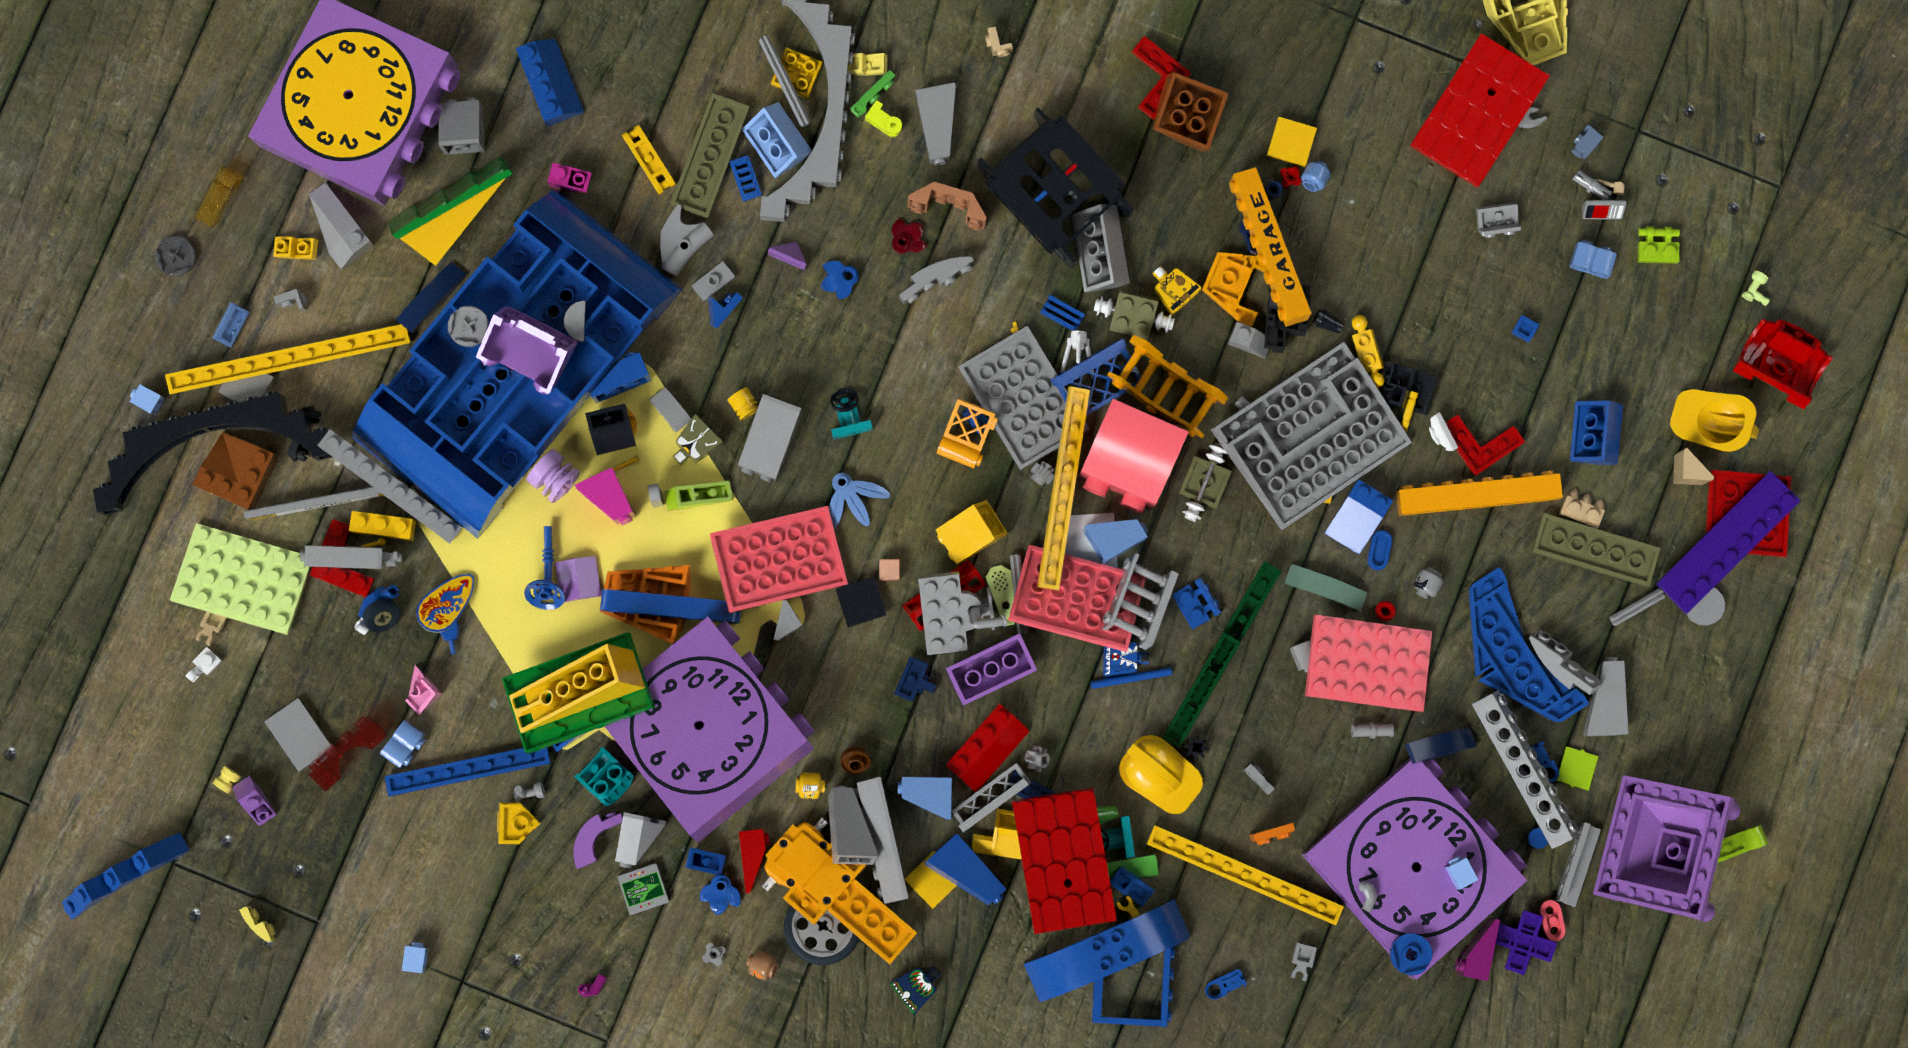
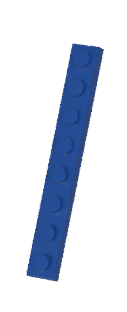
(465, 770)

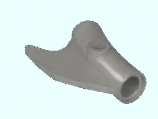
(674, 235)

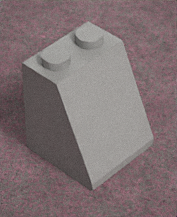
(461, 127)

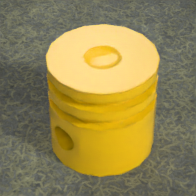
(743, 403)

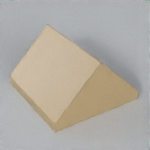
(1689, 469)

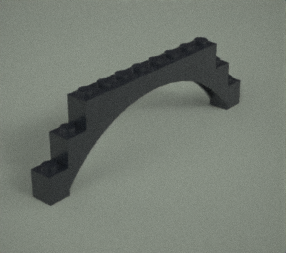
(150, 442)

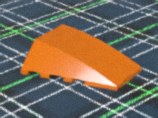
(663, 581)

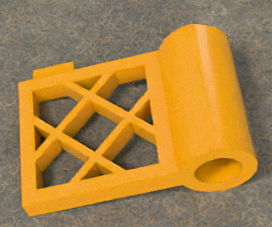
(961, 449)

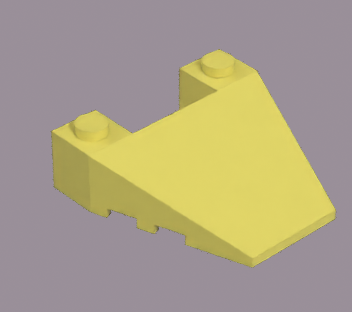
(1532, 27)

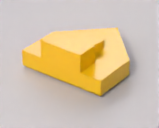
(514, 823)

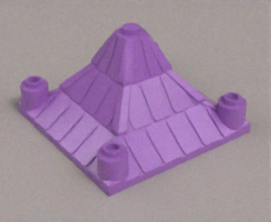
(1664, 847)

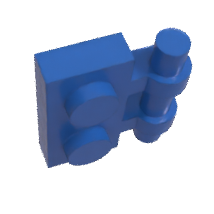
(1191, 607)

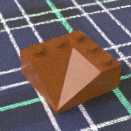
(1189, 111)
(235, 471)

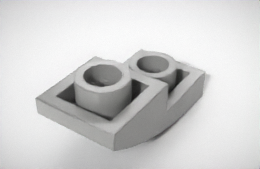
(670, 409)

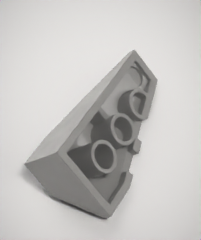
(340, 231)

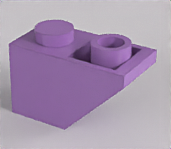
(253, 800)

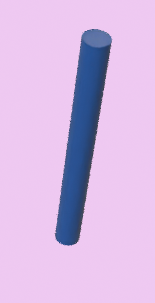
(1131, 678)

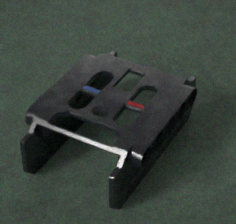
(1007, 174)

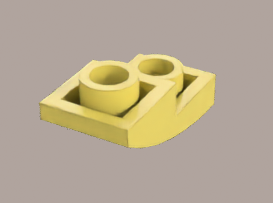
(262, 929)

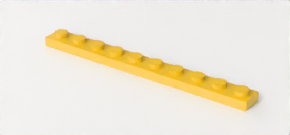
(1063, 488)
(1245, 875)

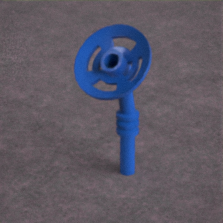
(546, 588)

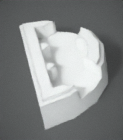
(1441, 433)

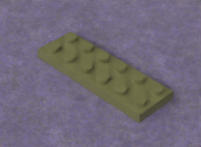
(710, 155)
(1596, 550)

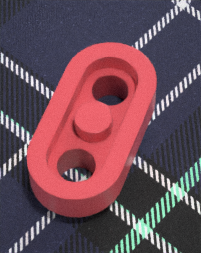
(1551, 920)

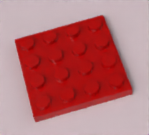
(1727, 490)

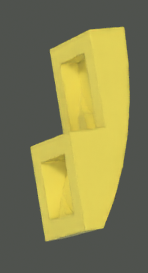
(868, 64)

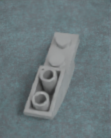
(942, 272)
(1557, 660)

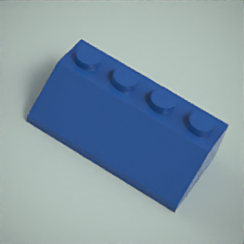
(549, 81)

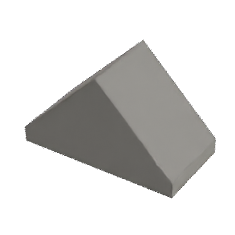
(787, 622)

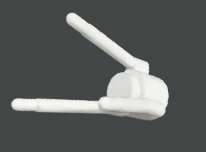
(1077, 341)

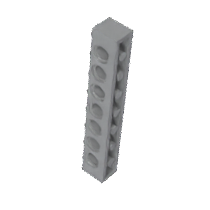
(1524, 780)

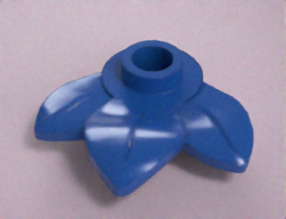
(836, 279)
(720, 897)

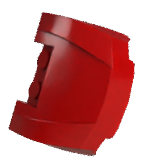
(1784, 358)

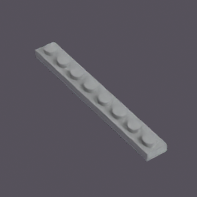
(389, 486)

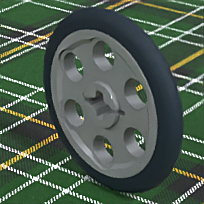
(819, 955)

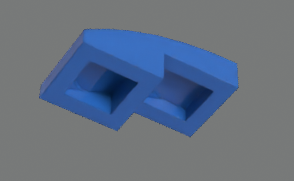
(1132, 886)

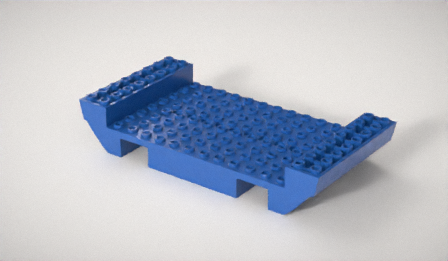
(416, 416)

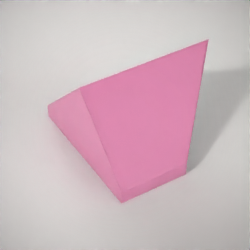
(421, 692)

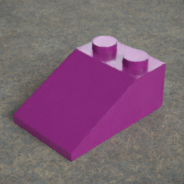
(1478, 955)

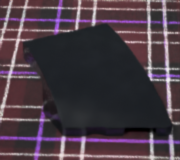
(1402, 380)

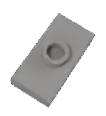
(713, 281)

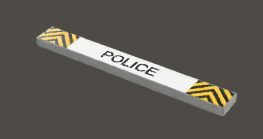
(313, 503)

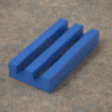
(1047, 305)

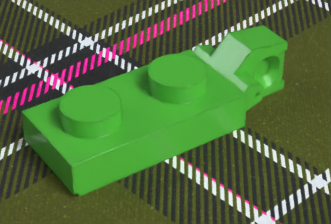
(872, 94)

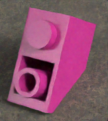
(569, 178)

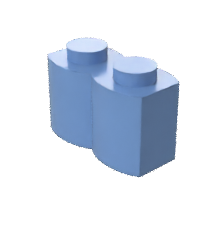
(1593, 259)
(403, 744)

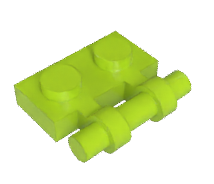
(1658, 251)

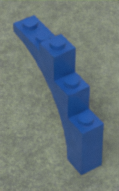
(124, 873)

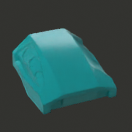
(605, 777)

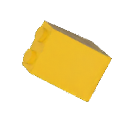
(971, 532)

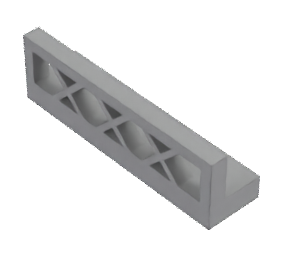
(1000, 799)
(1577, 864)

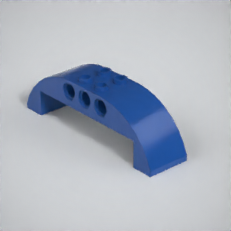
(1107, 951)

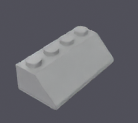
(1100, 249)

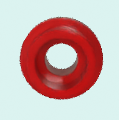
(1391, 608)

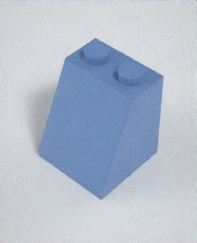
(1115, 538)
(928, 793)

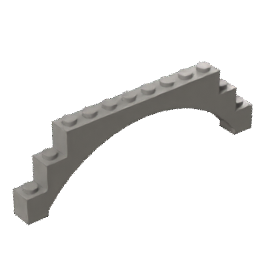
(824, 160)

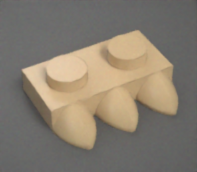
(1582, 510)

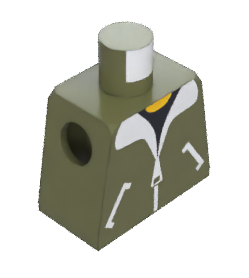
(696, 441)

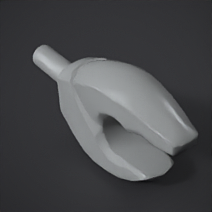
(1527, 122)

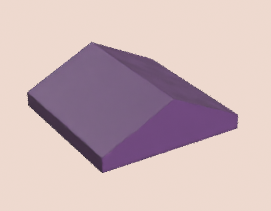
(578, 578)

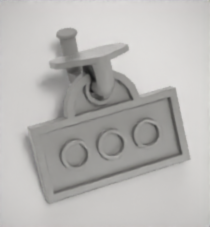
(952, 612)

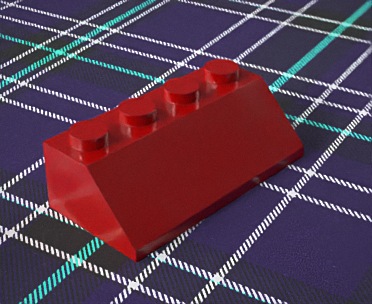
(987, 748)

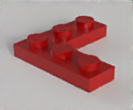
(1161, 64)
(1478, 457)
(342, 577)

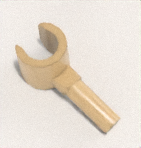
(1618, 187)

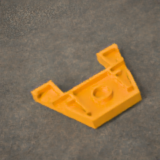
(1228, 281)

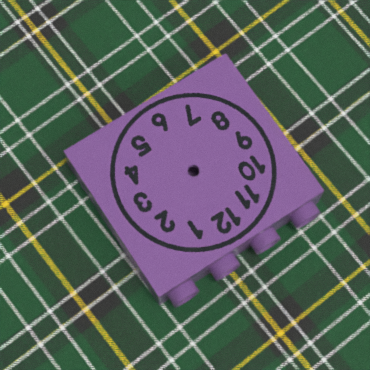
(712, 729)
(1402, 845)

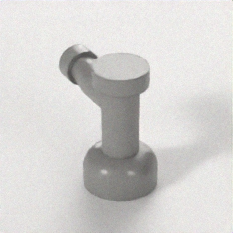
(520, 793)

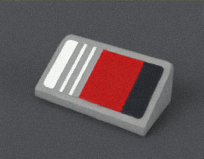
(1603, 209)

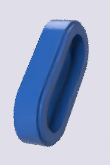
(1379, 550)

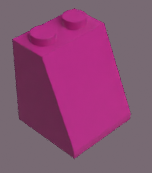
(608, 496)

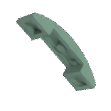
(1326, 587)

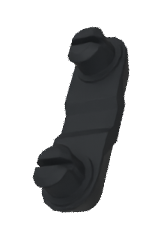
(295, 449)

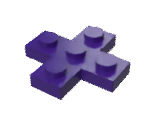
(1524, 942)

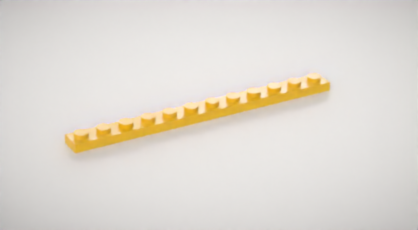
(287, 359)

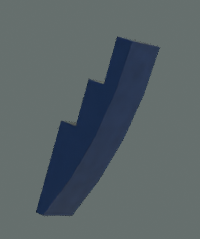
(431, 297)
(1441, 745)

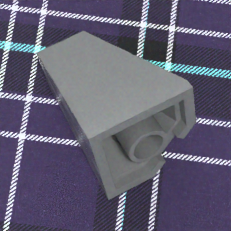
(636, 838)

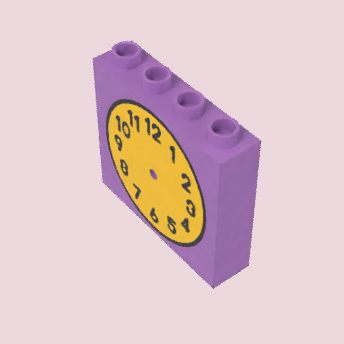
(355, 101)

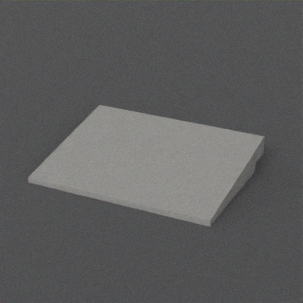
(1311, 435)

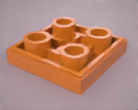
(1265, 836)

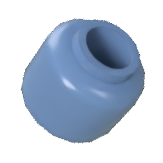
(1315, 176)

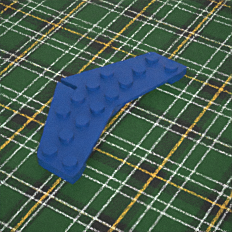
(1501, 645)

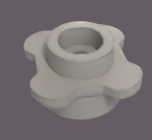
(717, 960)

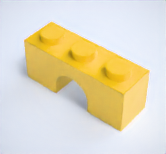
(382, 525)

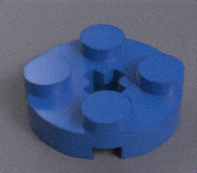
(1400, 948)

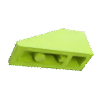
(698, 495)

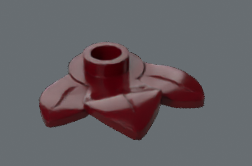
(910, 235)

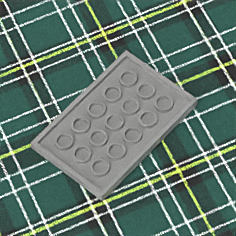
(1017, 386)

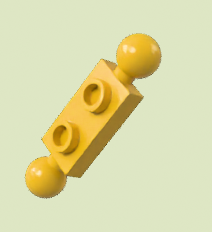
(1367, 349)

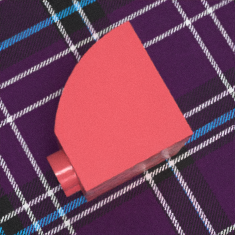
(1132, 456)

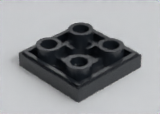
(861, 602)

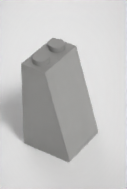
(770, 438)

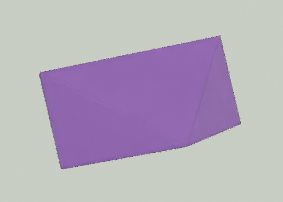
(790, 254)

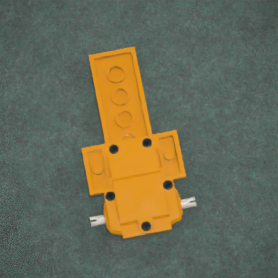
(816, 885)

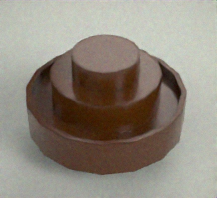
(855, 760)

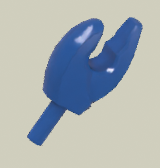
(451, 635)

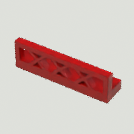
(966, 573)

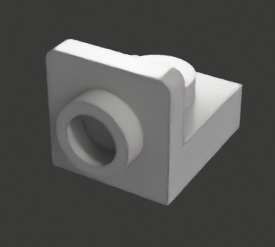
(288, 298)

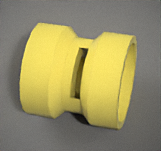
(226, 779)

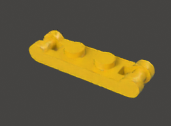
(648, 159)

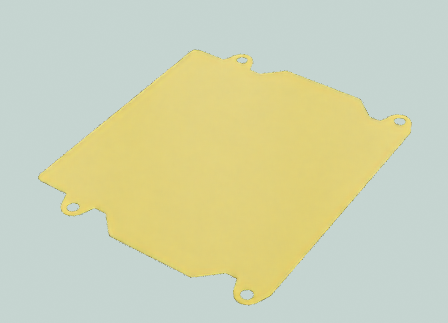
(512, 545)

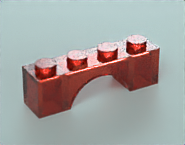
(365, 734)

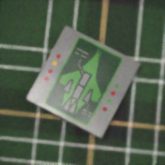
(643, 889)

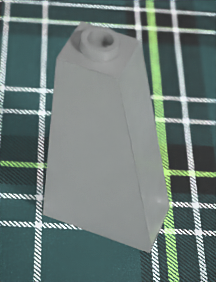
(936, 117)
(341, 556)
(1608, 704)
(848, 829)

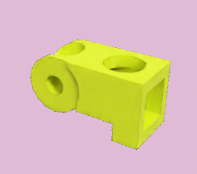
(889, 125)

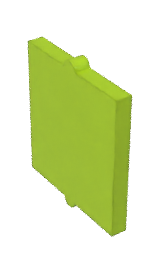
(1577, 768)

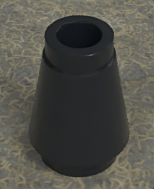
(1327, 321)

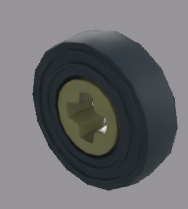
(373, 618)

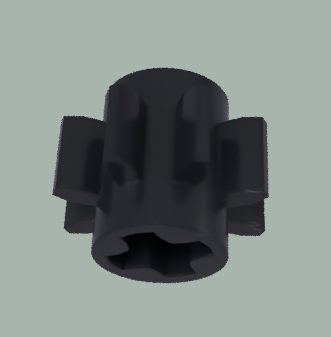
(1202, 748)

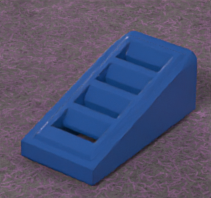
(739, 162)

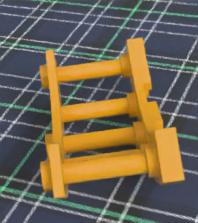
(1175, 372)

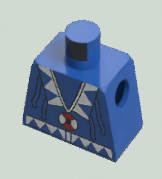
(1120, 662)

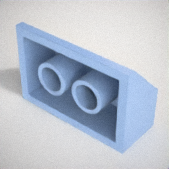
(776, 139)

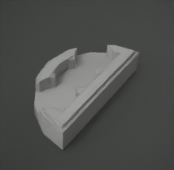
(575, 320)

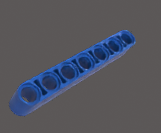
(667, 606)

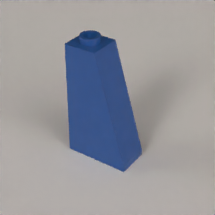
(964, 868)

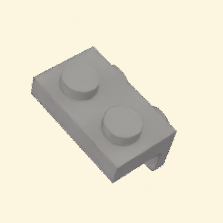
(1498, 219)

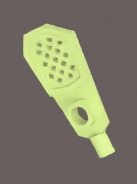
(1003, 595)

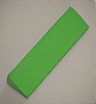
(1140, 866)

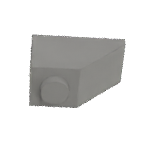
(1248, 340)

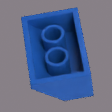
(1596, 432)

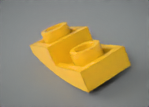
(295, 248)

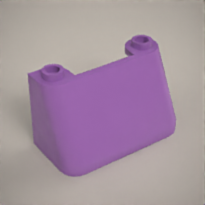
(526, 347)

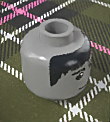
(1428, 582)

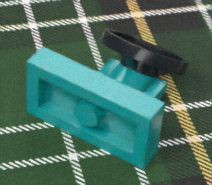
(848, 415)
(1119, 837)

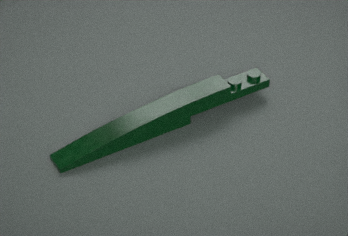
(1221, 654)

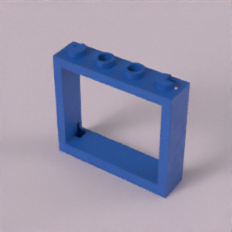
(1166, 996)

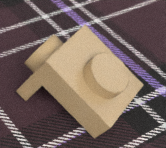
(992, 41)

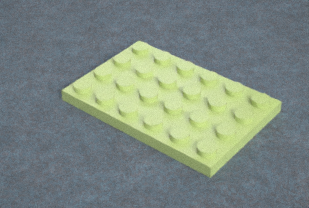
(241, 579)

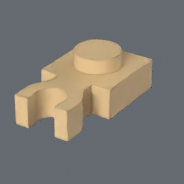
(211, 624)

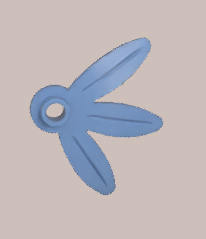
(848, 493)

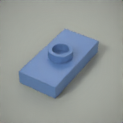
(230, 325)

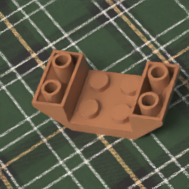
(962, 199)

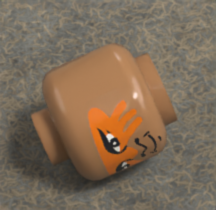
(762, 965)

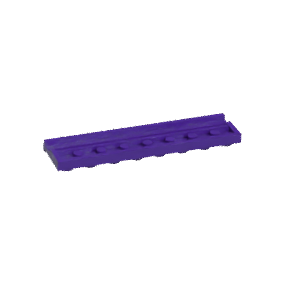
(1728, 542)

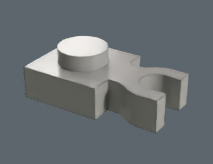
(392, 559)
(1255, 774)
(1303, 958)

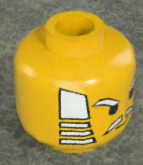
(809, 785)

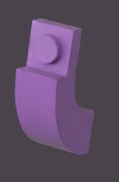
(585, 841)

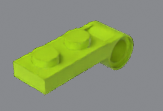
(1742, 842)

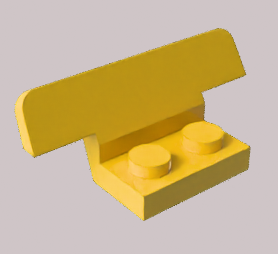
(1004, 839)

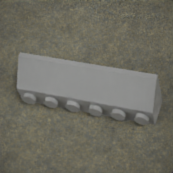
(878, 820)

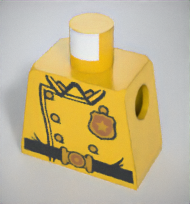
(1174, 289)

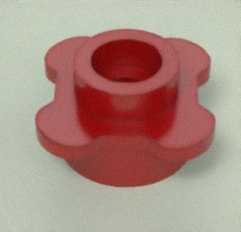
(1294, 172)

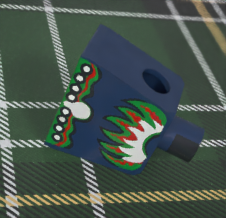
(916, 987)

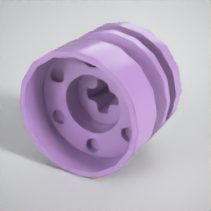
(550, 473)

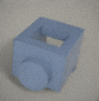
(1586, 142)

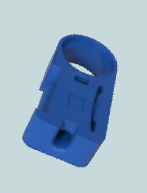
(1544, 760)
(1226, 983)

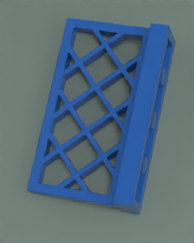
(1093, 362)

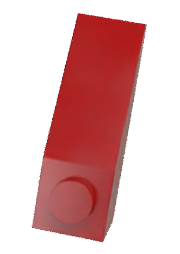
(753, 849)

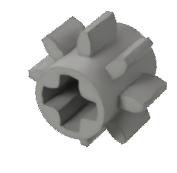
(1042, 473)
(1037, 758)

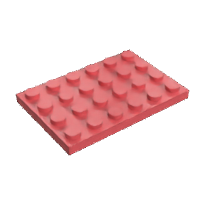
(778, 559)
(1079, 603)
(1368, 663)

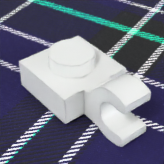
(205, 663)

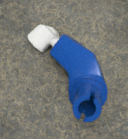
(379, 593)

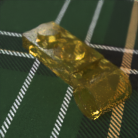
(217, 196)

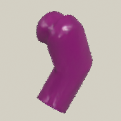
(592, 989)

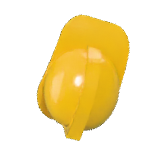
(1714, 419)
(1160, 774)

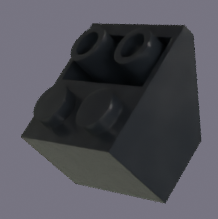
(611, 429)

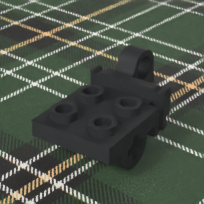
(1275, 329)

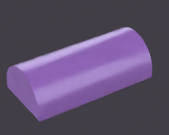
(991, 669)

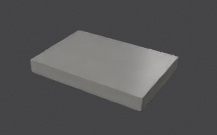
(298, 734)

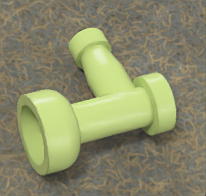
(1752, 293)

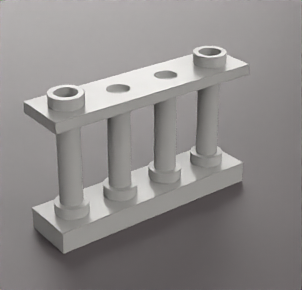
(1160, 600)

